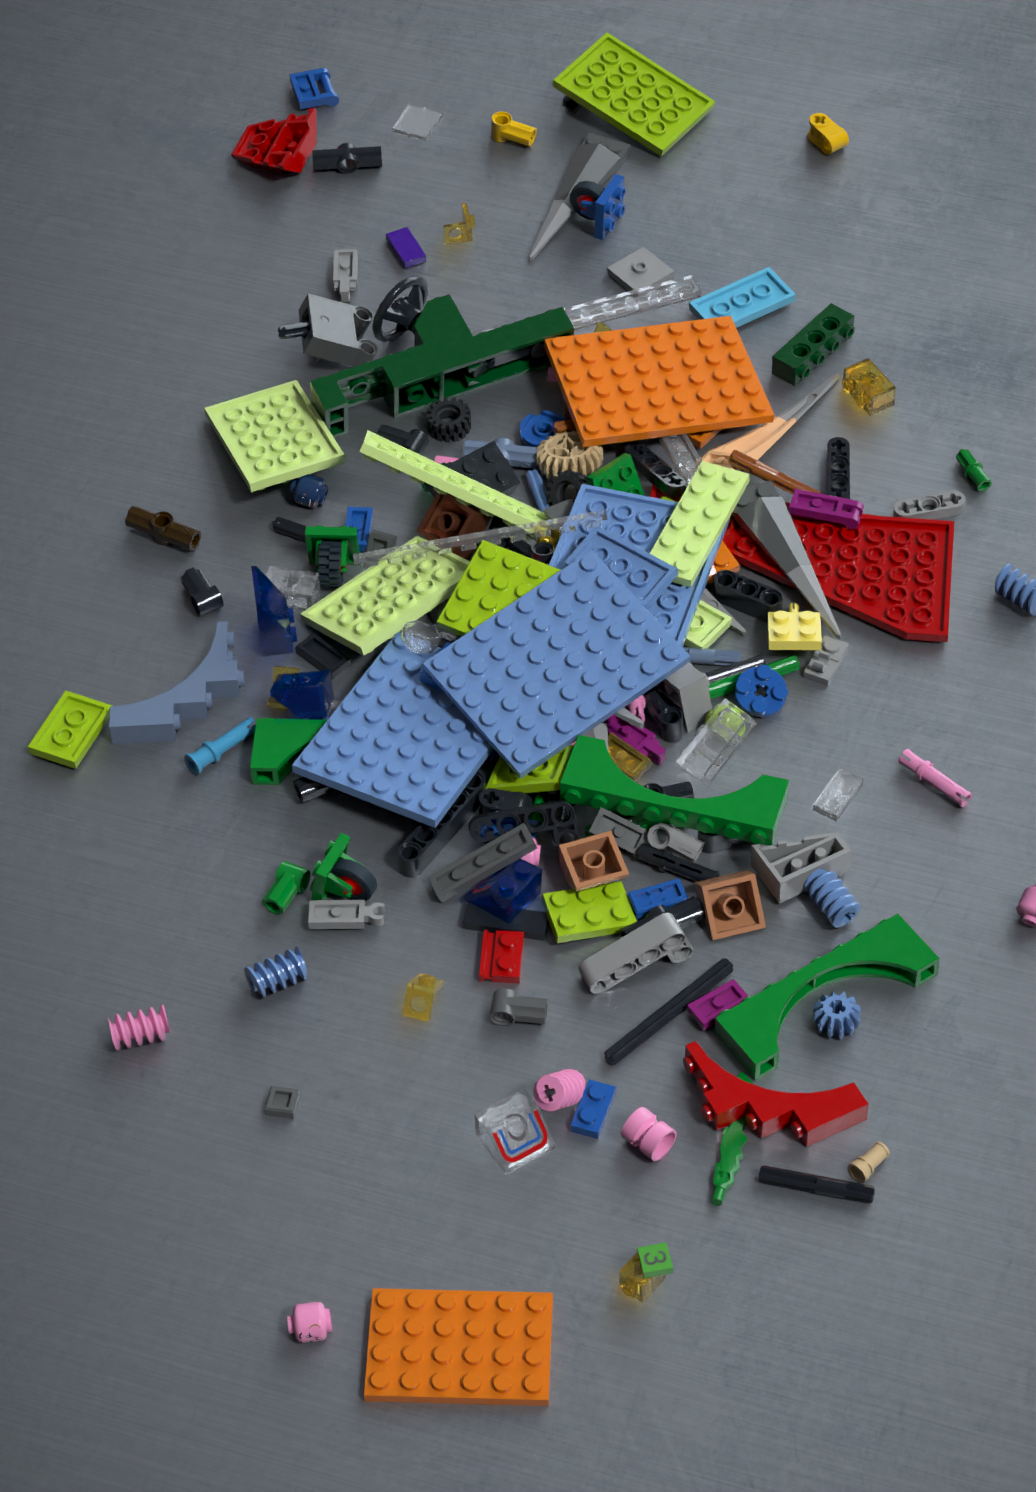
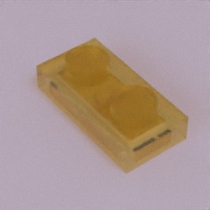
(627, 758)

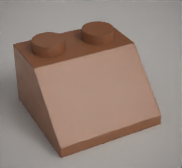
(592, 861)
(731, 904)

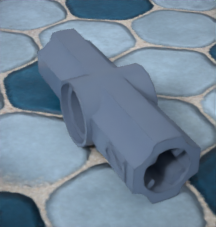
(515, 455)

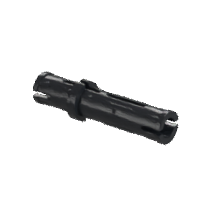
(675, 864)

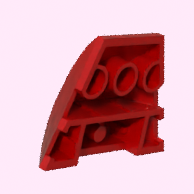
(279, 145)

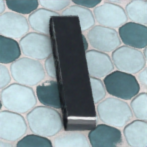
(427, 842)

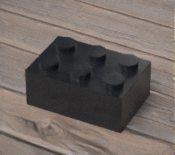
(487, 467)

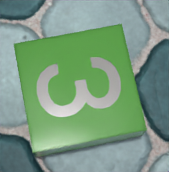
(655, 1260)

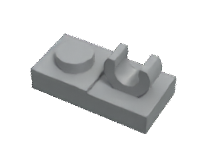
(826, 661)

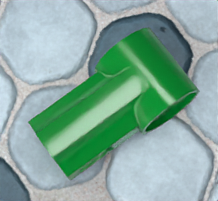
(288, 882)

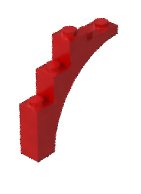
(768, 1111)

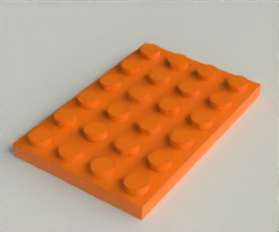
(459, 1347)

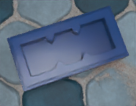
(665, 894)

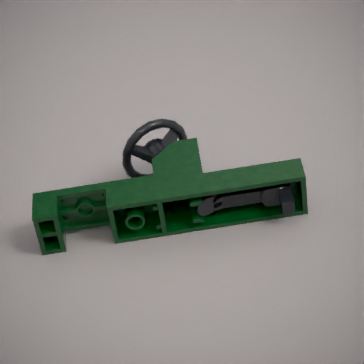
(443, 360)

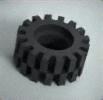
(451, 429)
(560, 484)

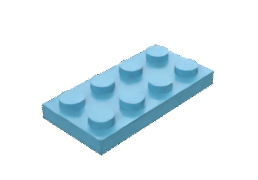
(745, 298)

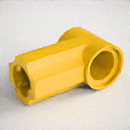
(506, 129)

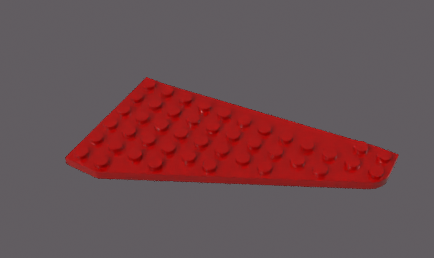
(881, 572)

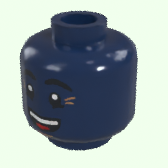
(309, 491)

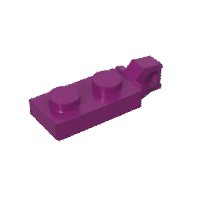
(640, 739)

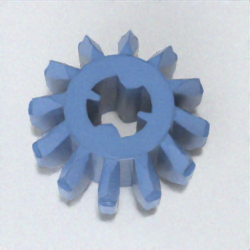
(836, 1015)

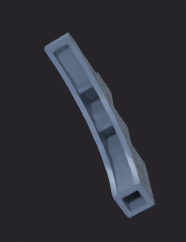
(162, 715)

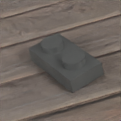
(626, 834)

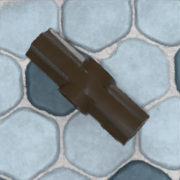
(163, 528)

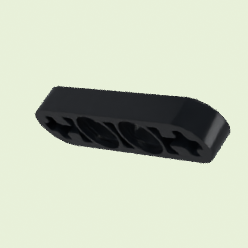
(656, 470)
(838, 476)

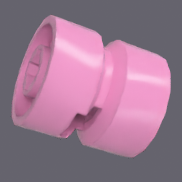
(652, 1136)

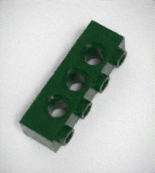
(813, 344)

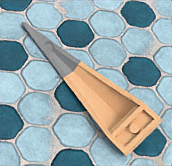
(763, 437)

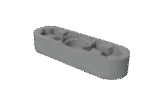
(945, 498)

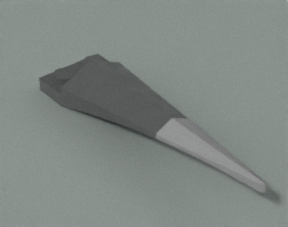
(593, 161)
(769, 524)

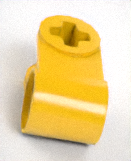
(826, 134)

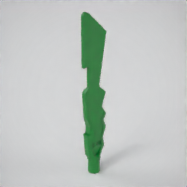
(730, 1153)

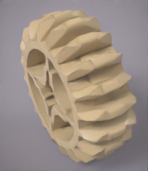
(567, 453)

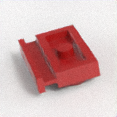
(501, 956)

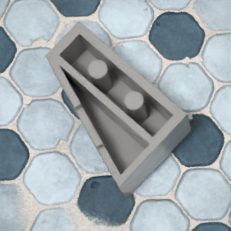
(688, 692)
(788, 865)

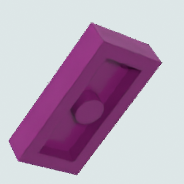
(712, 1004)

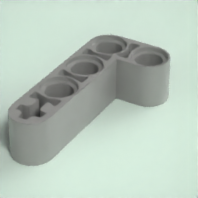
(634, 952)

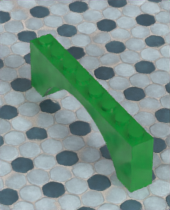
(278, 746)
(744, 814)
(885, 951)

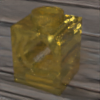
(637, 1287)

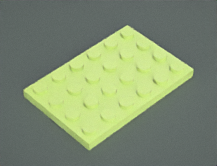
(274, 435)
(385, 599)

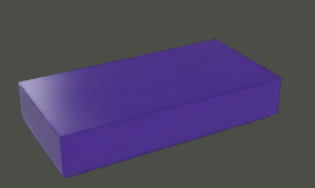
(406, 247)

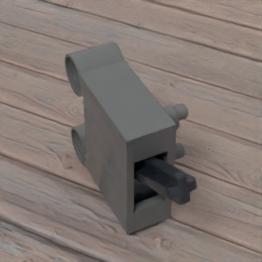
(331, 331)

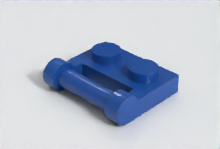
(307, 90)

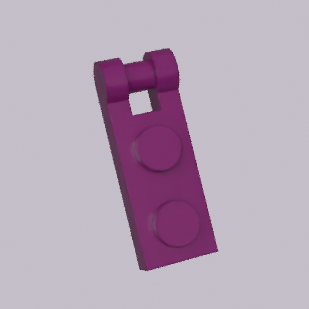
(826, 508)

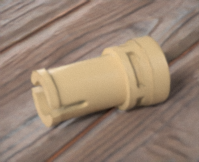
(864, 1165)

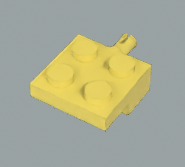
(794, 630)

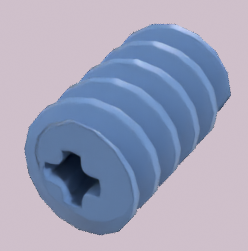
(1016, 588)
(832, 897)
(276, 972)

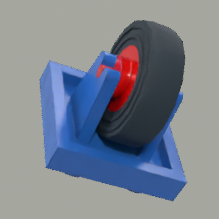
(600, 203)

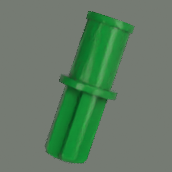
(974, 470)

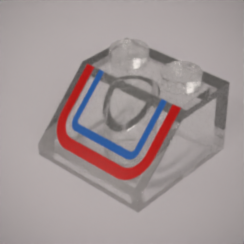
(514, 1131)

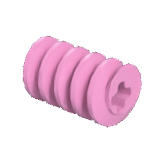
(139, 1027)
(559, 1089)

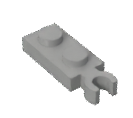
(344, 914)

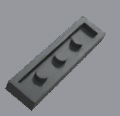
(482, 862)

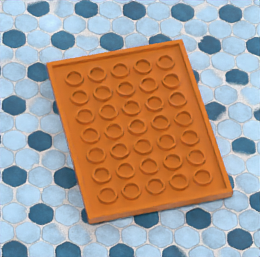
(657, 381)

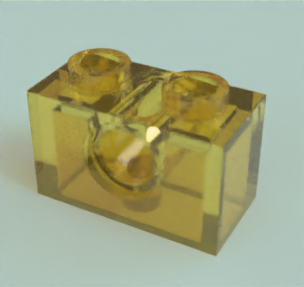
(868, 386)

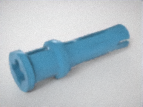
(212, 751)

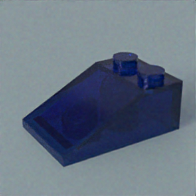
(273, 616)

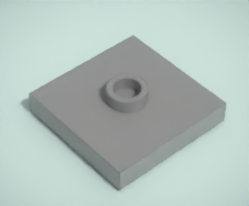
(640, 270)

